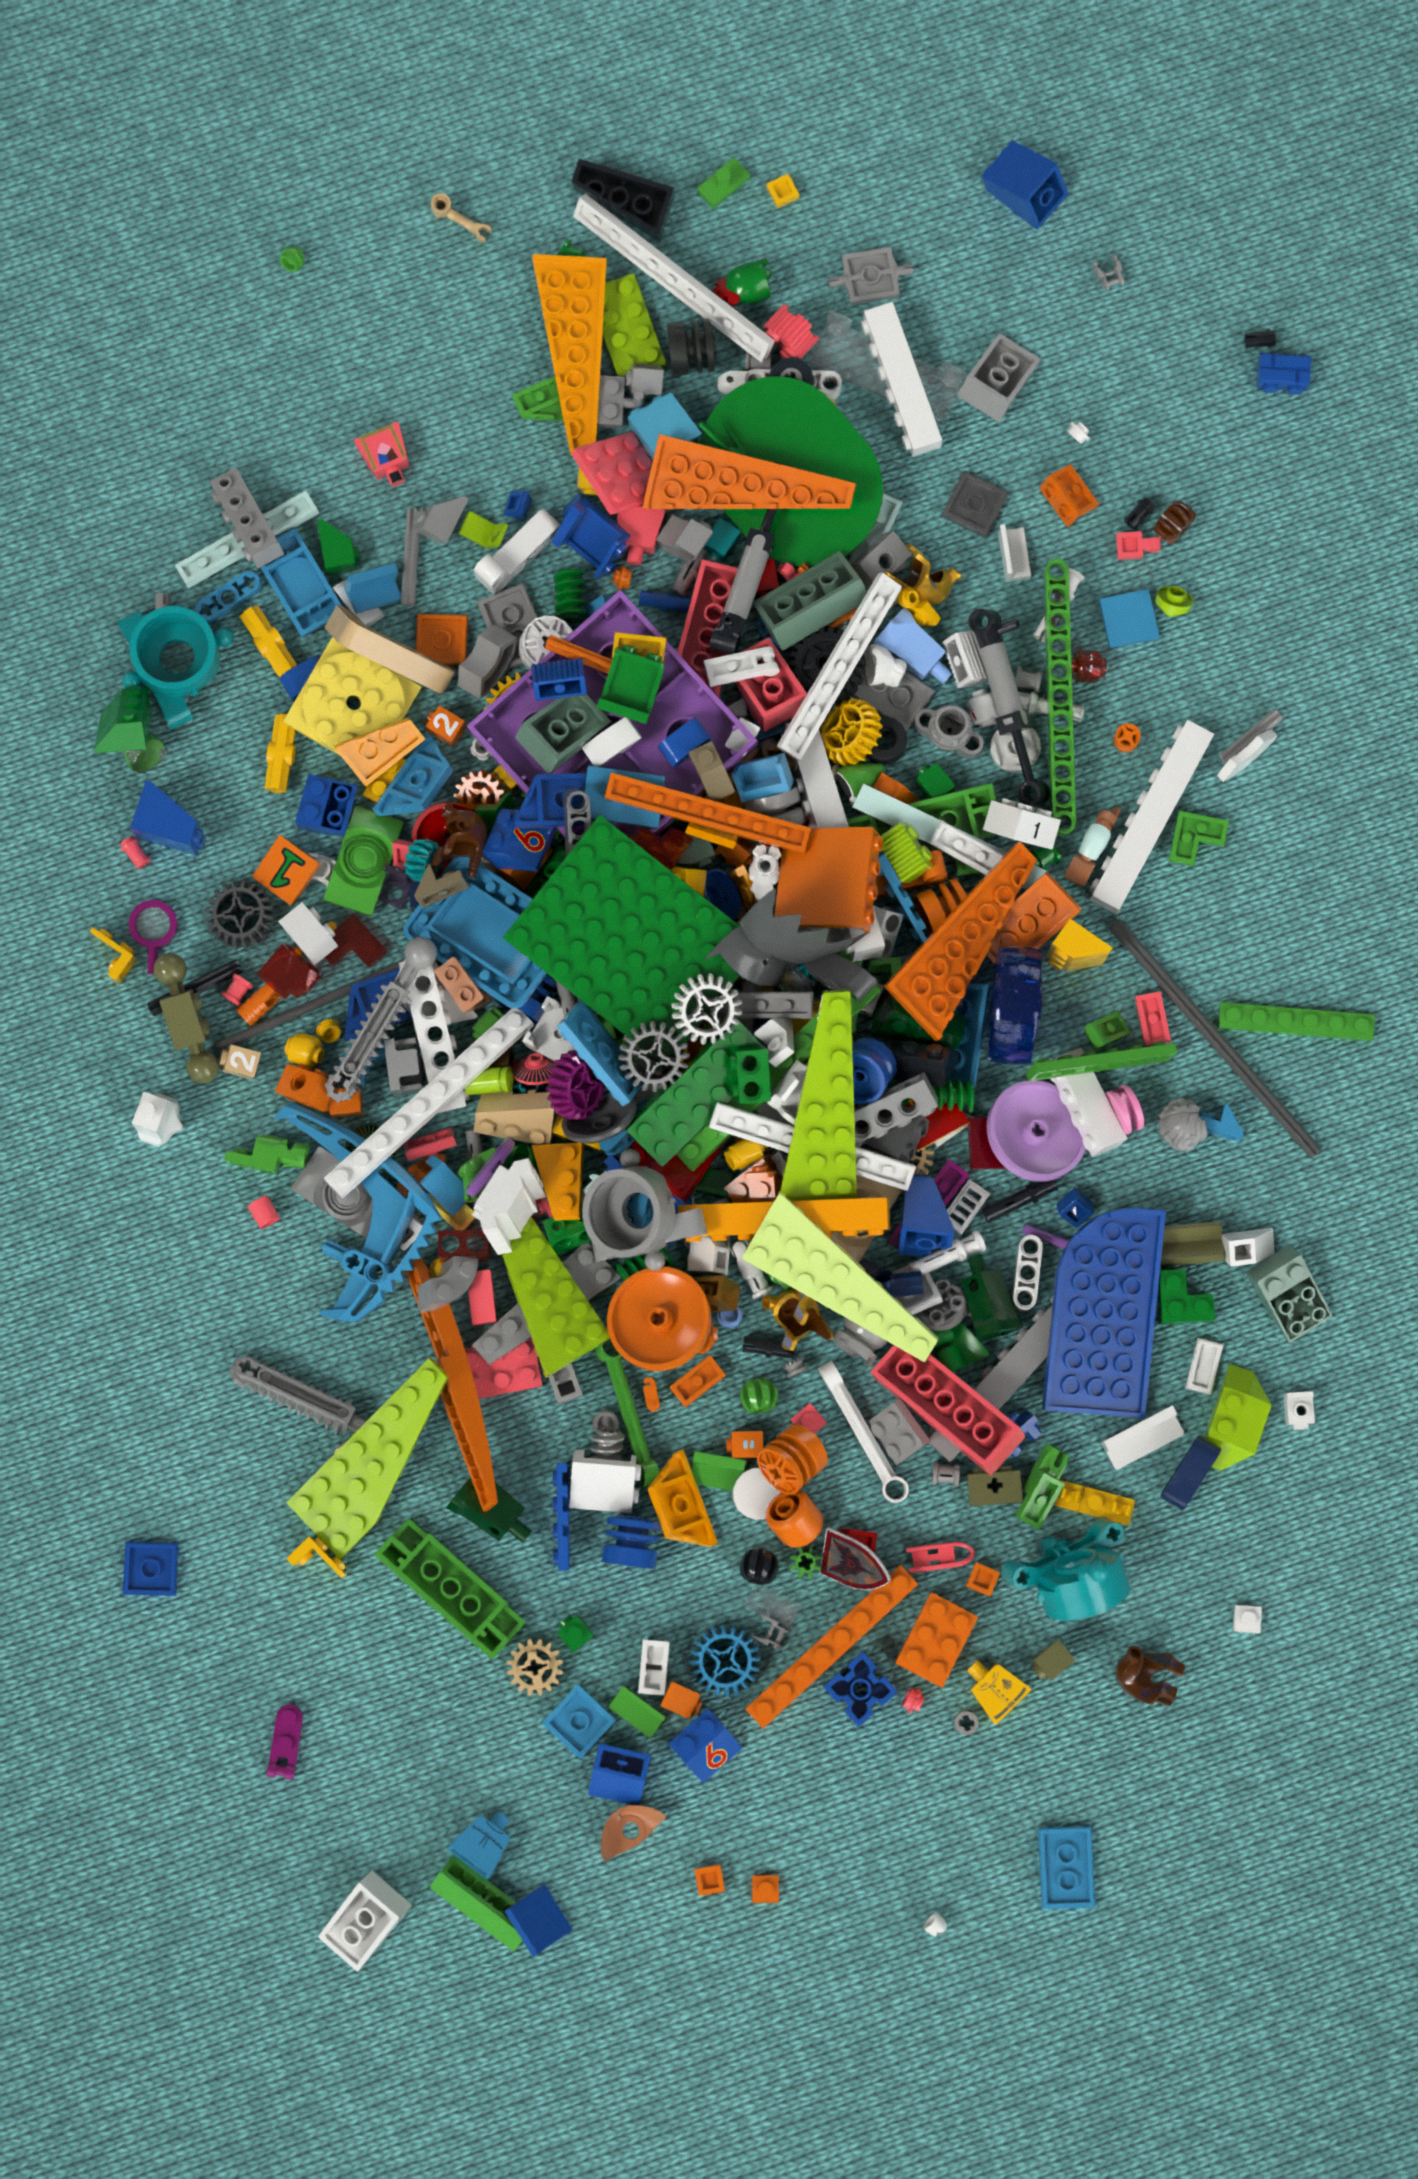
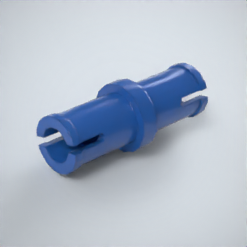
(664, 601)

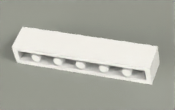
(902, 379)

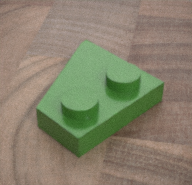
(539, 402)

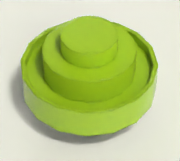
(1174, 600)

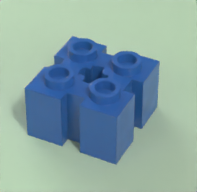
(877, 1689)

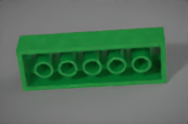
(685, 1107)

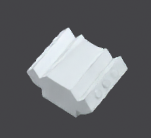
(508, 1203)

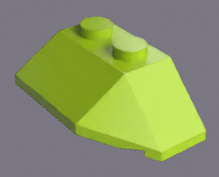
(1237, 1417)

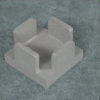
(403, 1066)

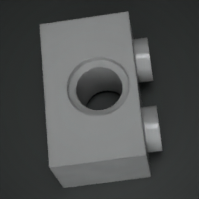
(890, 549)

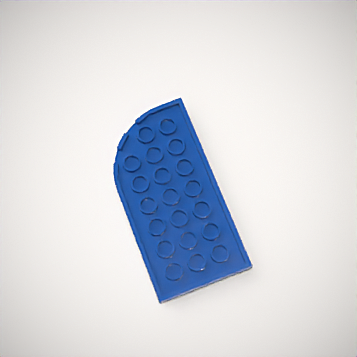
(1105, 1315)

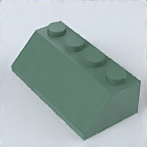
(811, 600)

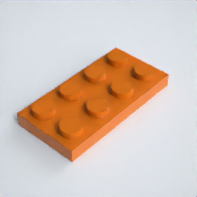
(1035, 916)

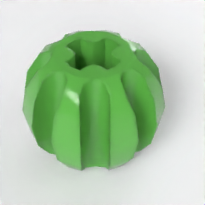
(759, 1395)

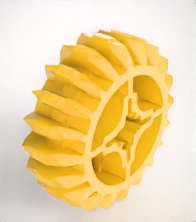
(855, 735)

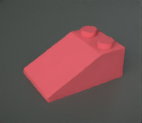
(773, 697)

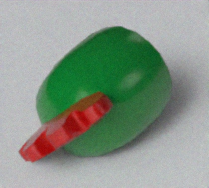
(745, 284)

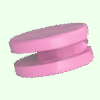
(1126, 1108)

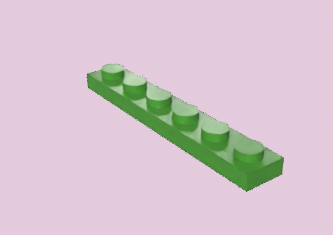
(1296, 1021)
(1094, 1062)

